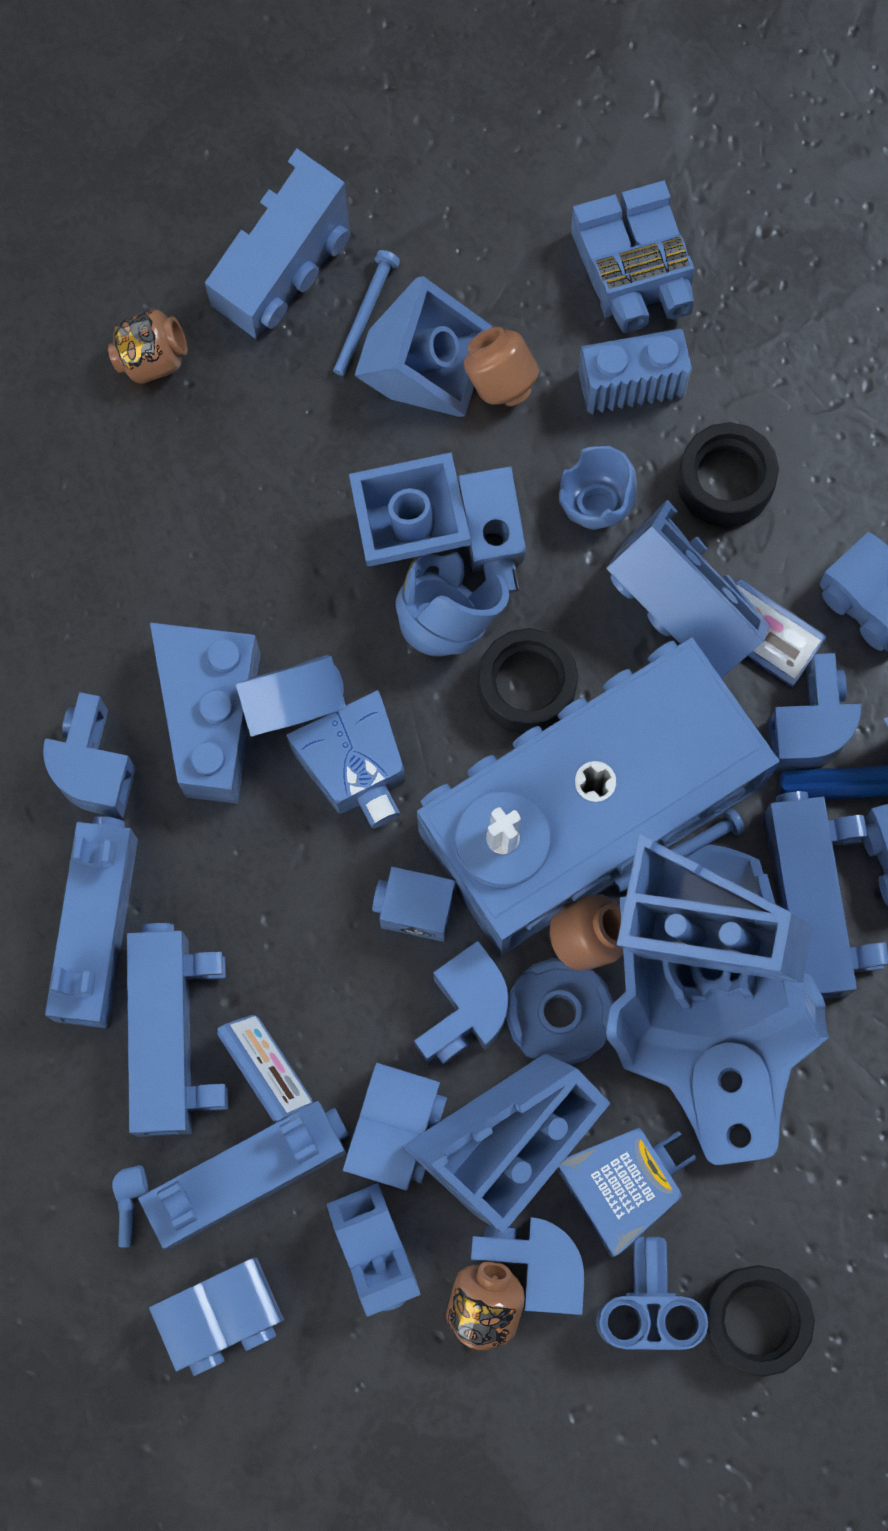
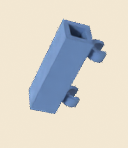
(809, 887)
(92, 923)
(160, 1031)
(244, 1174)

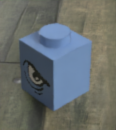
(415, 903)

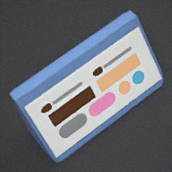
(788, 642)
(264, 1067)

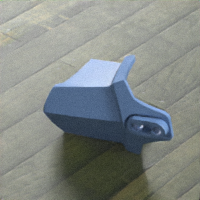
(701, 1022)

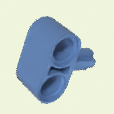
(652, 1303)

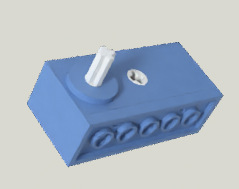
(657, 748)

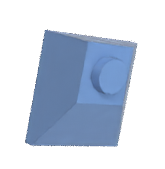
(420, 350)
(409, 509)

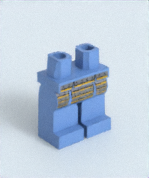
(634, 255)

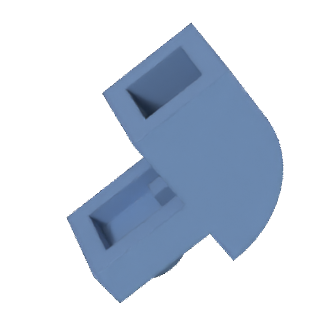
(291, 695)
(818, 732)
(83, 773)
(480, 1001)
(373, 1250)
(552, 1264)

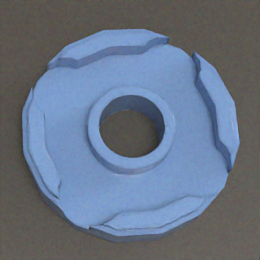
(547, 982)

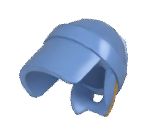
(440, 612)

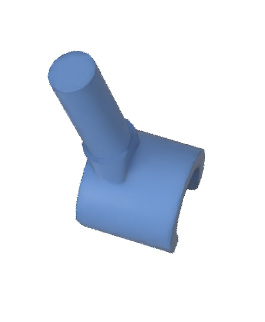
(127, 1185)

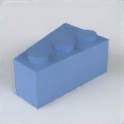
(284, 248)
(685, 592)
(204, 707)
(703, 920)
(510, 1138)

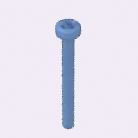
(387, 261)
(731, 823)

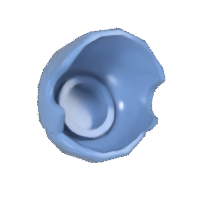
(598, 488)

